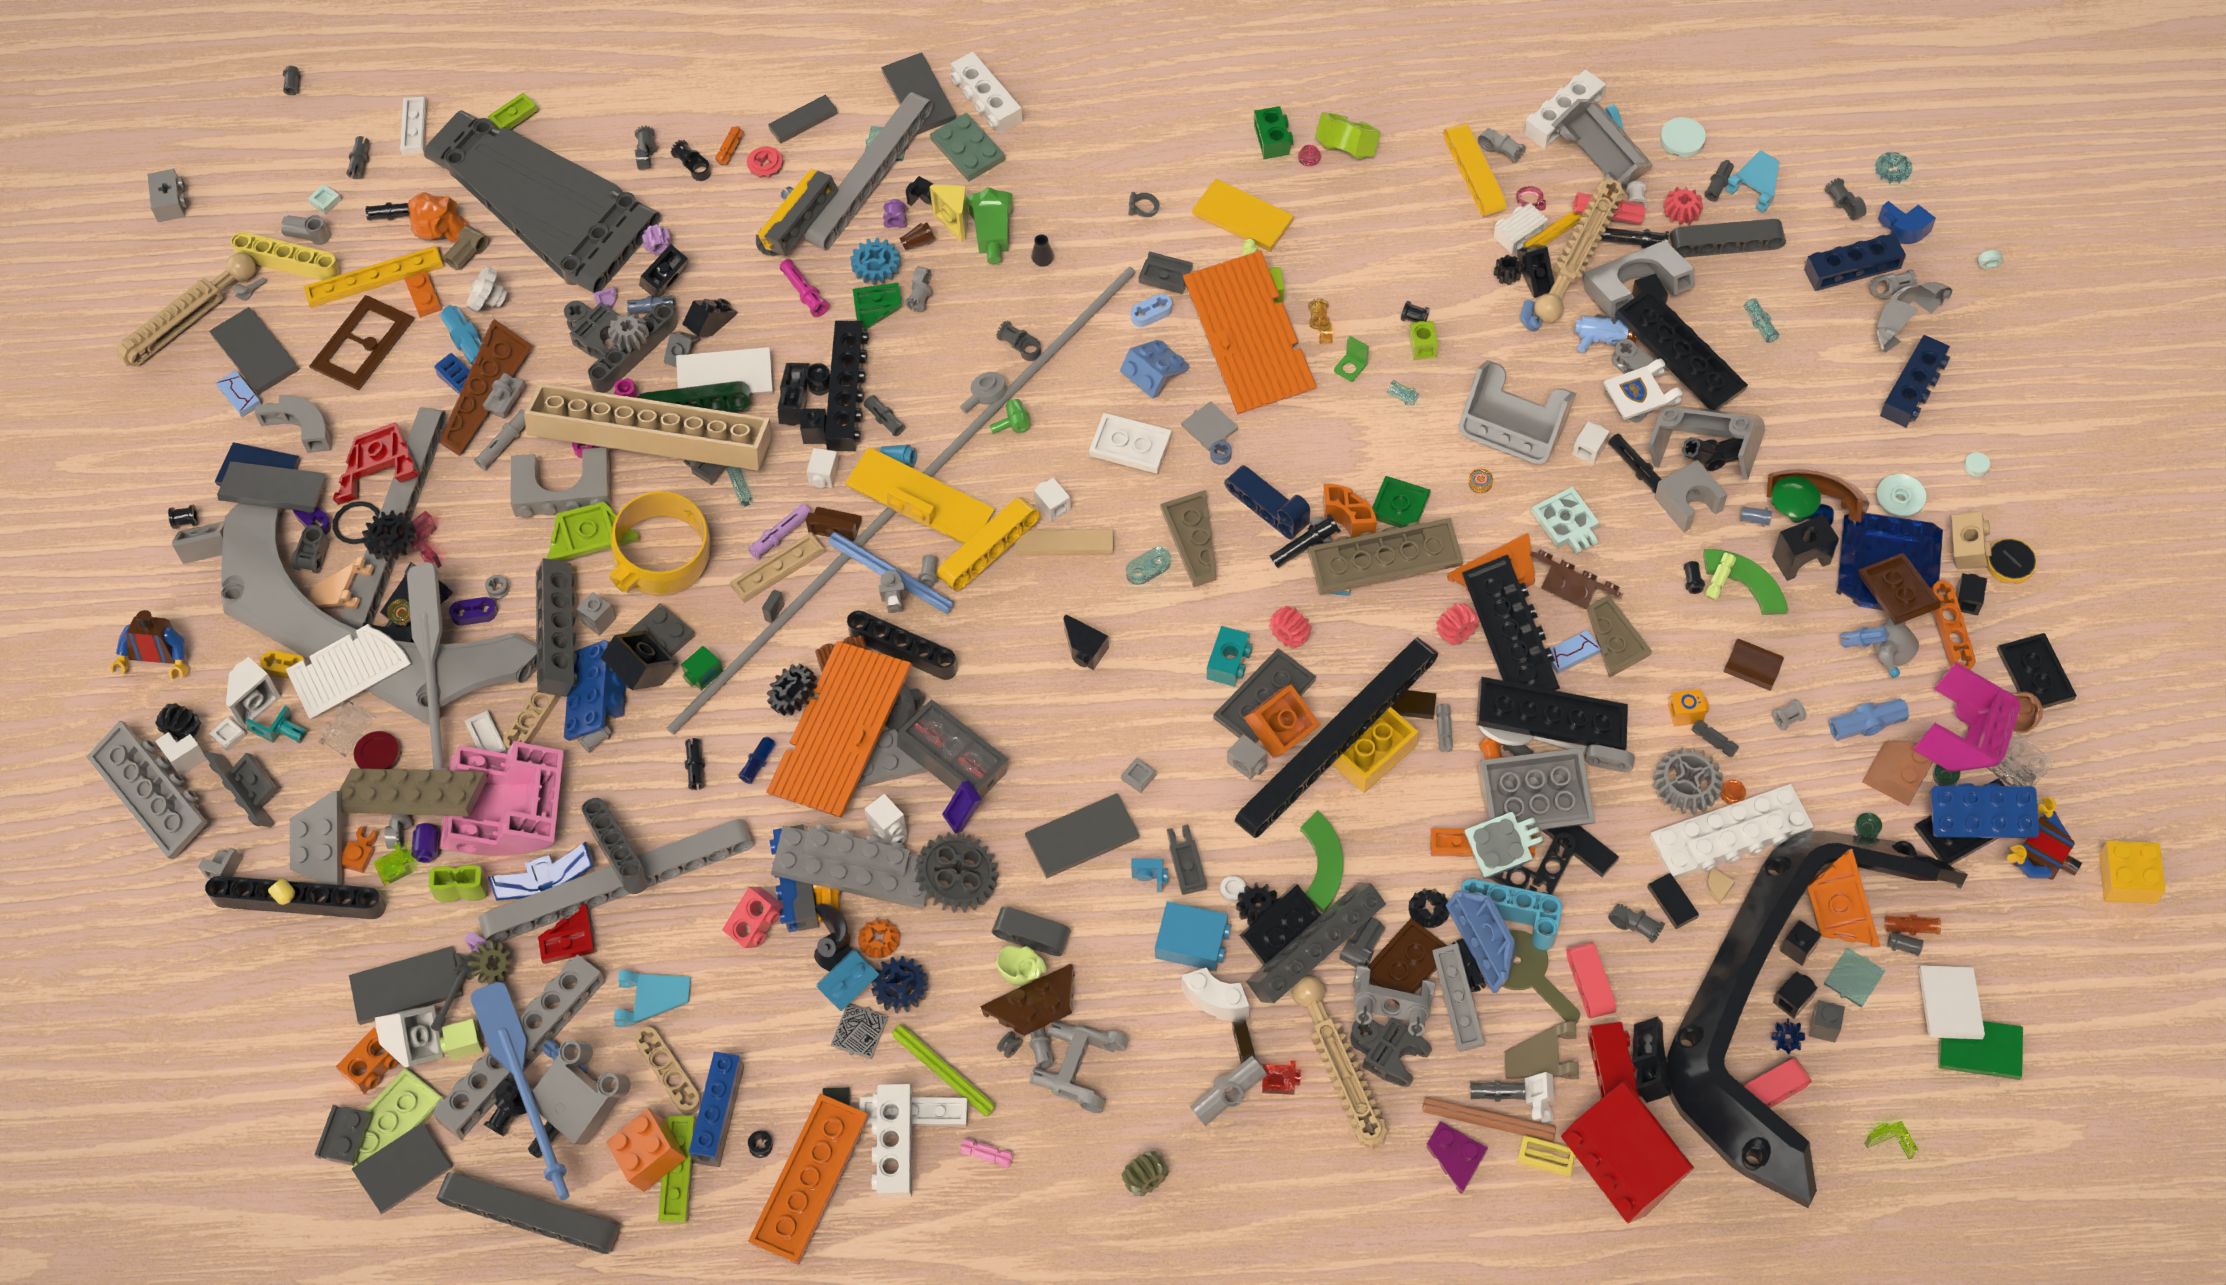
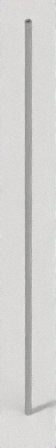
(888, 512)

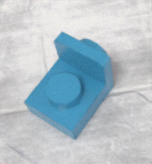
(1150, 869)

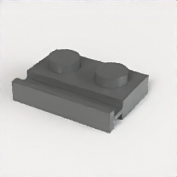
(1165, 272)
(343, 1135)

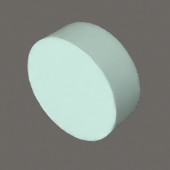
(1990, 259)
(1977, 464)

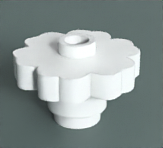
(486, 290)

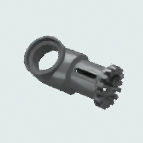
(645, 146)
(1854, 206)
(1020, 340)
(1627, 919)

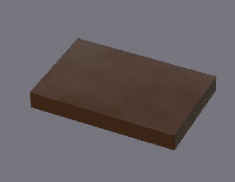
(1899, 588)
(1406, 959)

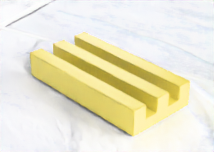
(1543, 1165)

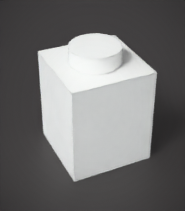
(1591, 442)
(822, 468)
(1052, 499)

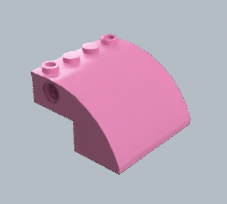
(515, 806)

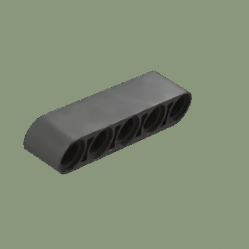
(1728, 238)
(617, 364)
(614, 846)

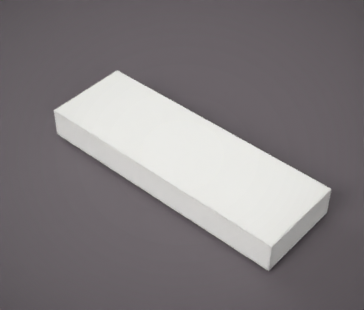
(413, 125)

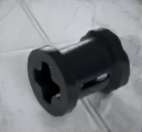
(1414, 313)
(183, 516)

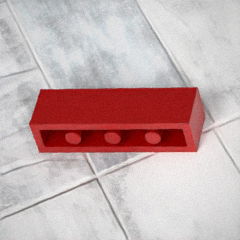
(1611, 1056)

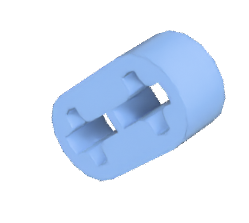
(1151, 310)

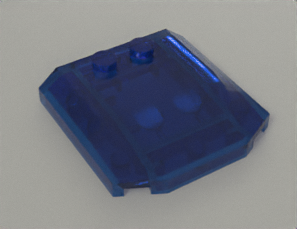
(1882, 538)

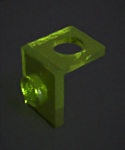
(1896, 1130)

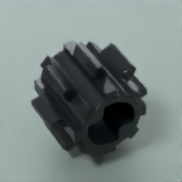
(1508, 269)

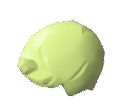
(1020, 965)

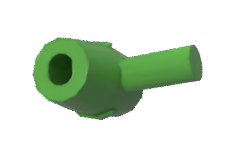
(1017, 418)

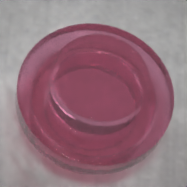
(1309, 155)

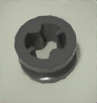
(1009, 1044)

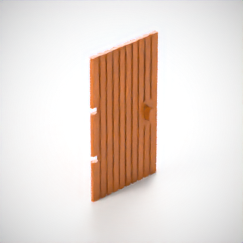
(1249, 332)
(839, 729)

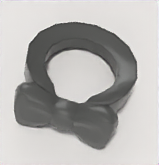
(1136, 197)

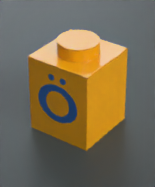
(1687, 707)

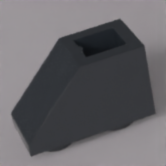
(708, 316)

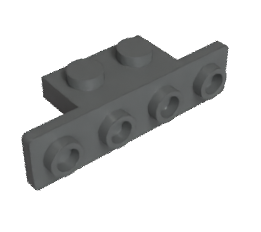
(247, 783)

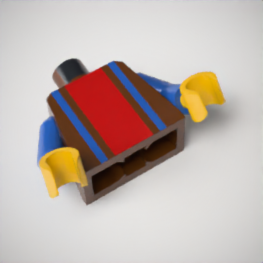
(151, 641)
(2047, 852)

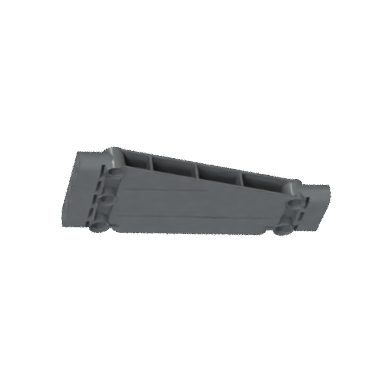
(554, 206)

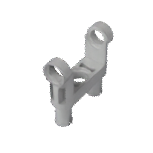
(1372, 999)
(1063, 1082)

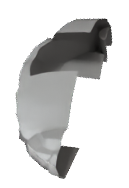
(1898, 310)

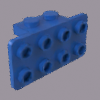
(594, 695)
(1984, 811)

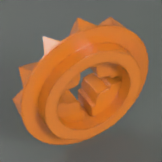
(878, 949)

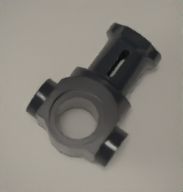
(506, 1107)

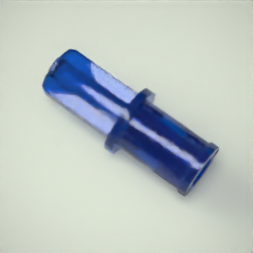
(756, 760)

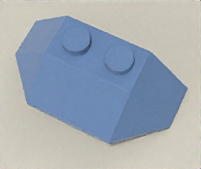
(1484, 935)

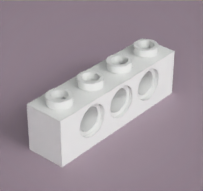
(1580, 87)
(986, 93)
(899, 1183)

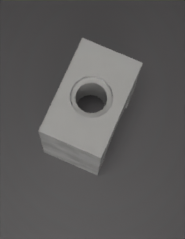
(1686, 486)

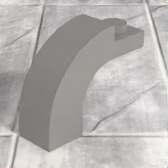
(299, 412)

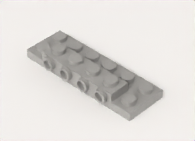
(148, 788)
(849, 864)

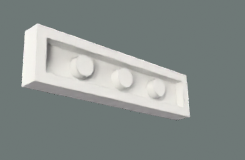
(926, 1111)

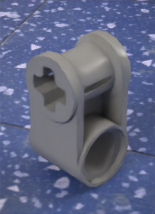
(1629, 360)

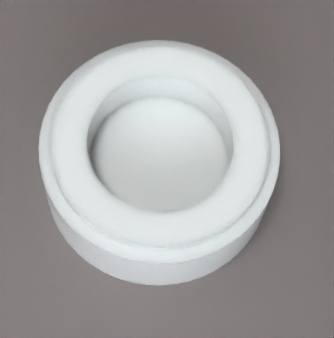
(1231, 887)

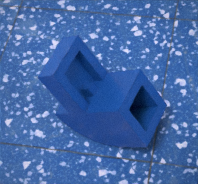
(1907, 227)

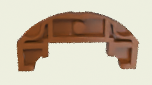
(1828, 485)

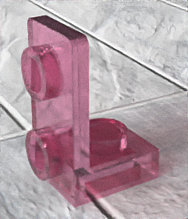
(425, 526)

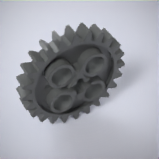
(956, 851)

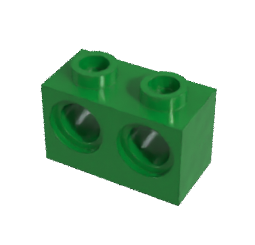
(1272, 132)

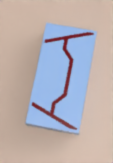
(238, 393)
(1574, 651)

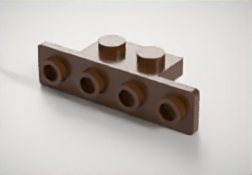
(1570, 584)

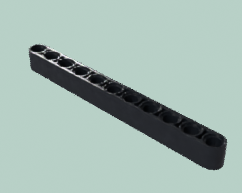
(1336, 738)

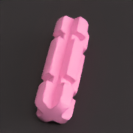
(986, 1152)

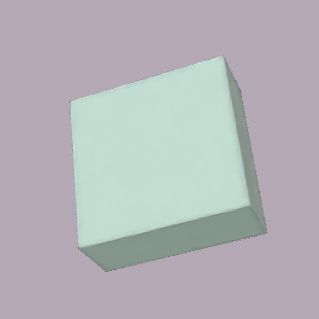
(324, 199)

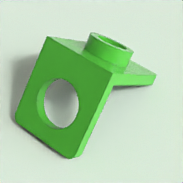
(1355, 354)

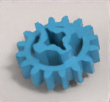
(875, 261)

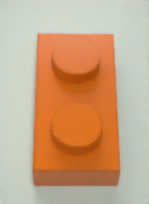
(422, 294)

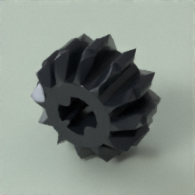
(178, 721)
(1248, 901)

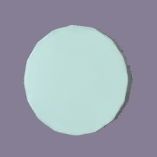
(1683, 137)

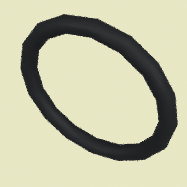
(342, 510)

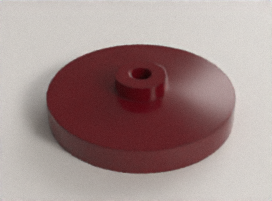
(376, 751)

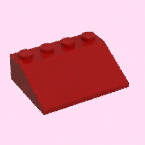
(1627, 1152)

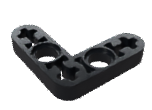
(1542, 876)

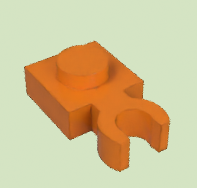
(359, 853)

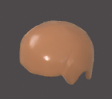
(2030, 712)

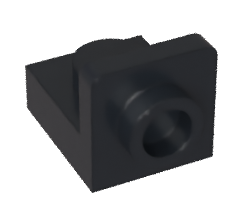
(919, 189)

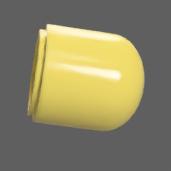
(282, 891)

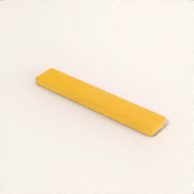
(373, 276)

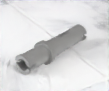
(498, 444)

